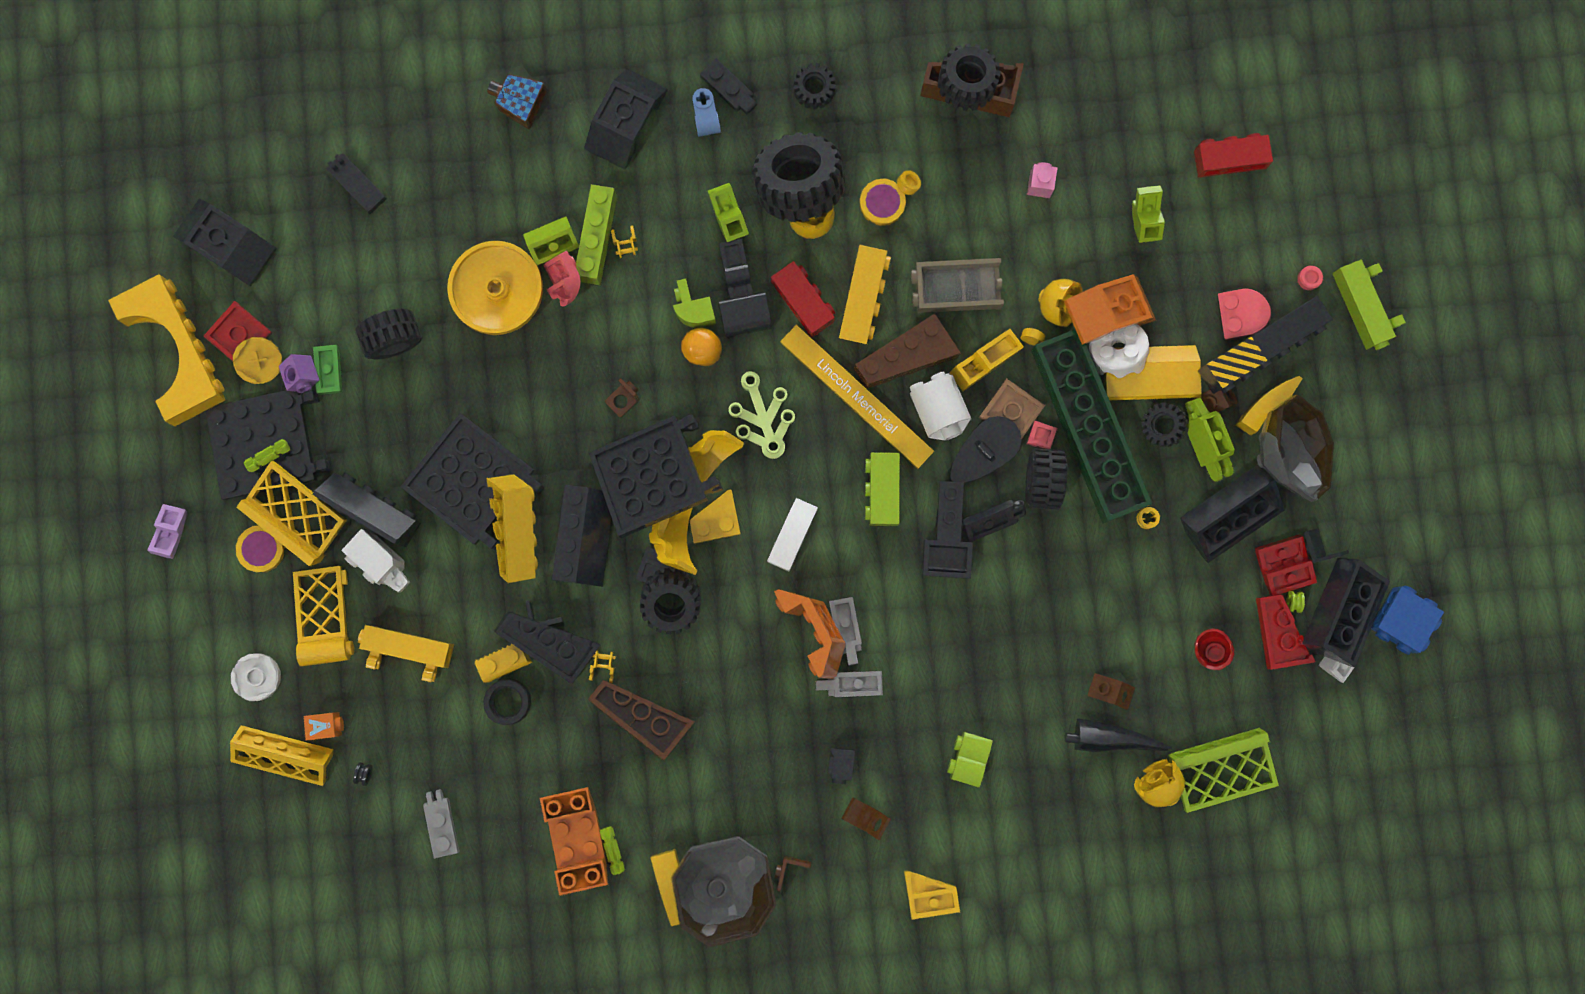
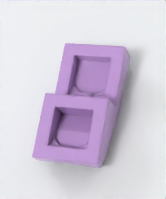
(168, 532)

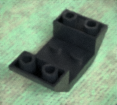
(623, 117)
(225, 242)

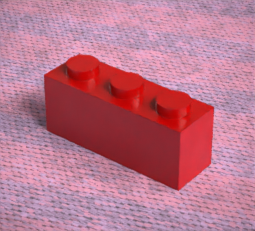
(1233, 155)
(803, 298)

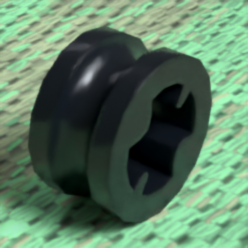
(362, 774)

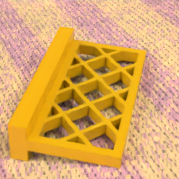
(284, 531)

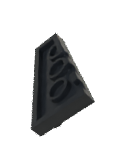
(552, 647)

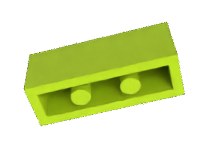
(883, 489)

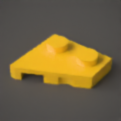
(716, 520)
(929, 896)

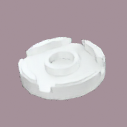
(255, 677)

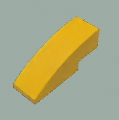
(986, 359)
(1256, 414)
(664, 867)

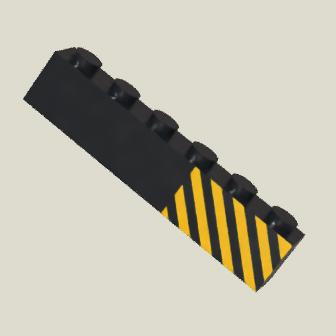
(1265, 345)

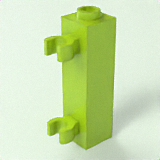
(1365, 304)

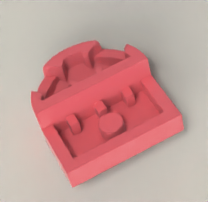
(564, 278)
(1243, 313)

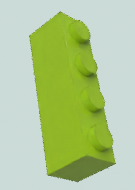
(596, 234)

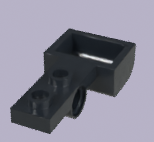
(744, 310)
(947, 553)

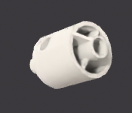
(940, 407)

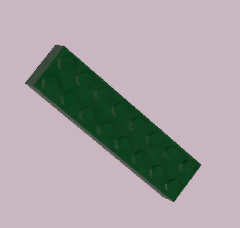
(1091, 426)

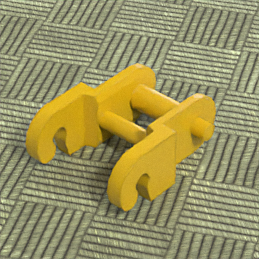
(624, 251)
(602, 656)

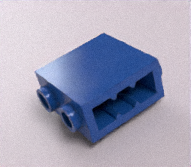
(1407, 620)

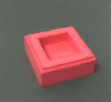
(1041, 435)

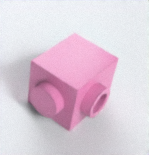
(1042, 180)

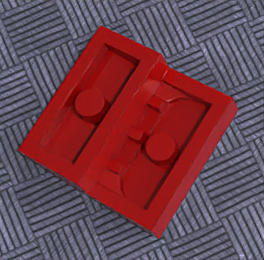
(1285, 565)

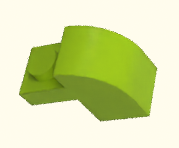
(728, 212)
(1147, 214)
(692, 313)

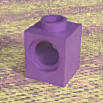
(299, 373)

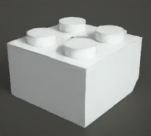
(377, 560)

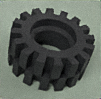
(819, 73)
(1176, 433)

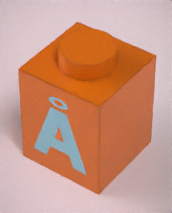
(323, 726)

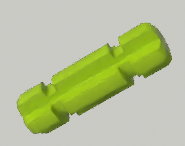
(266, 455)
(612, 850)

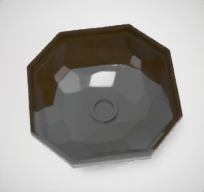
(1297, 448)
(723, 891)

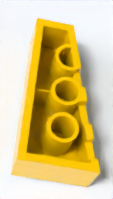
(863, 294)
(514, 527)

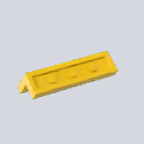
(280, 751)

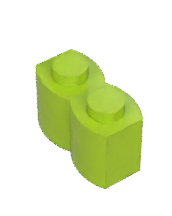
(970, 759)

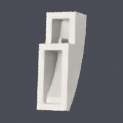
(792, 534)

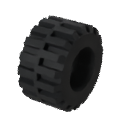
(974, 61)
(388, 334)
(1046, 478)
(665, 618)

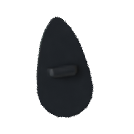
(986, 449)

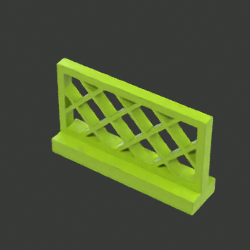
(1224, 749)

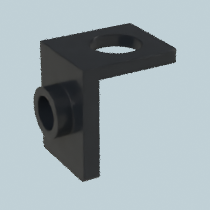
(1316, 549)
(557, 622)

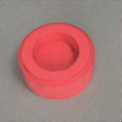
(1310, 277)

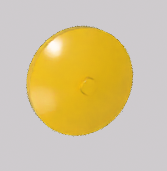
(495, 287)

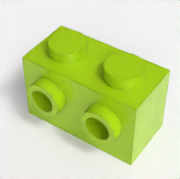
(551, 240)

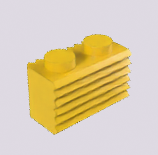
(501, 663)

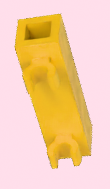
(405, 646)

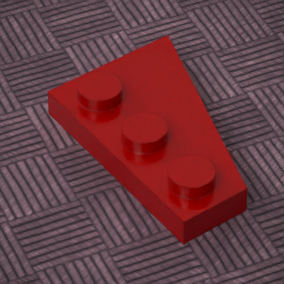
(1279, 634)

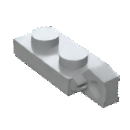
(846, 621)
(853, 684)

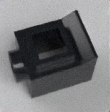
(841, 765)

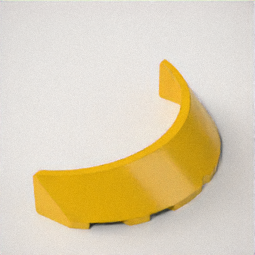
(671, 534)

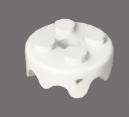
(1122, 361)

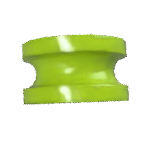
(1295, 601)

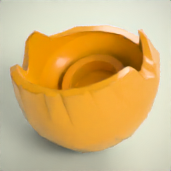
(701, 347)

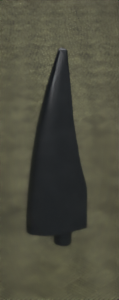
(1101, 737)

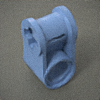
(706, 115)

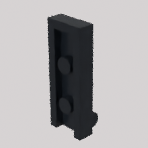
(355, 183)

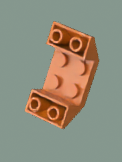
(1109, 308)
(827, 659)
(575, 840)

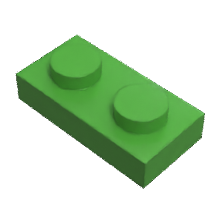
(328, 369)

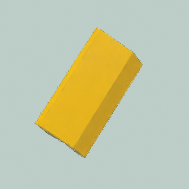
(1166, 375)

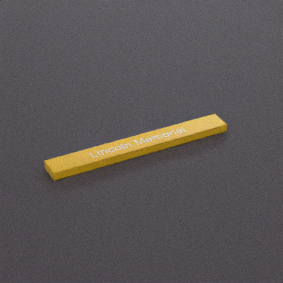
(857, 396)

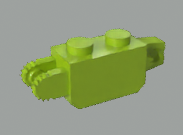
(1210, 439)

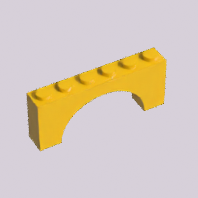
(195, 383)

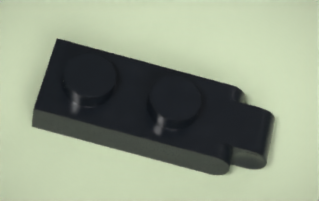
(728, 87)
(993, 519)

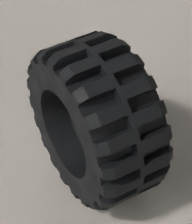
(797, 156)

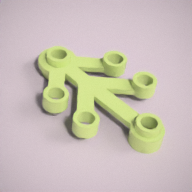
(763, 419)

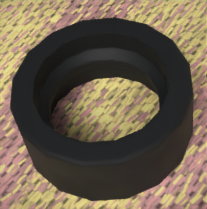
(489, 704)

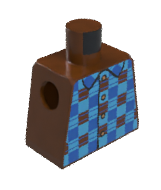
(518, 98)

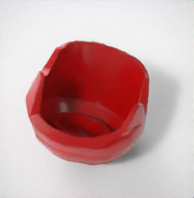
(1214, 649)

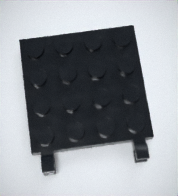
(252, 424)
(651, 475)
(454, 479)

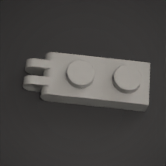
(440, 825)

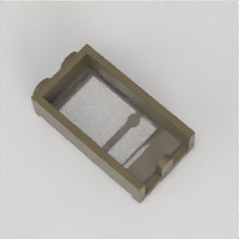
(957, 285)

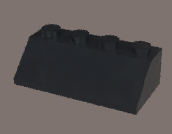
(368, 509)
(1233, 513)
(582, 537)
(1346, 611)

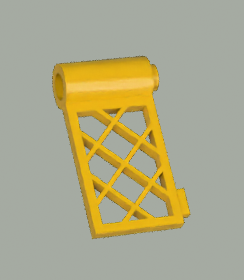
(328, 646)

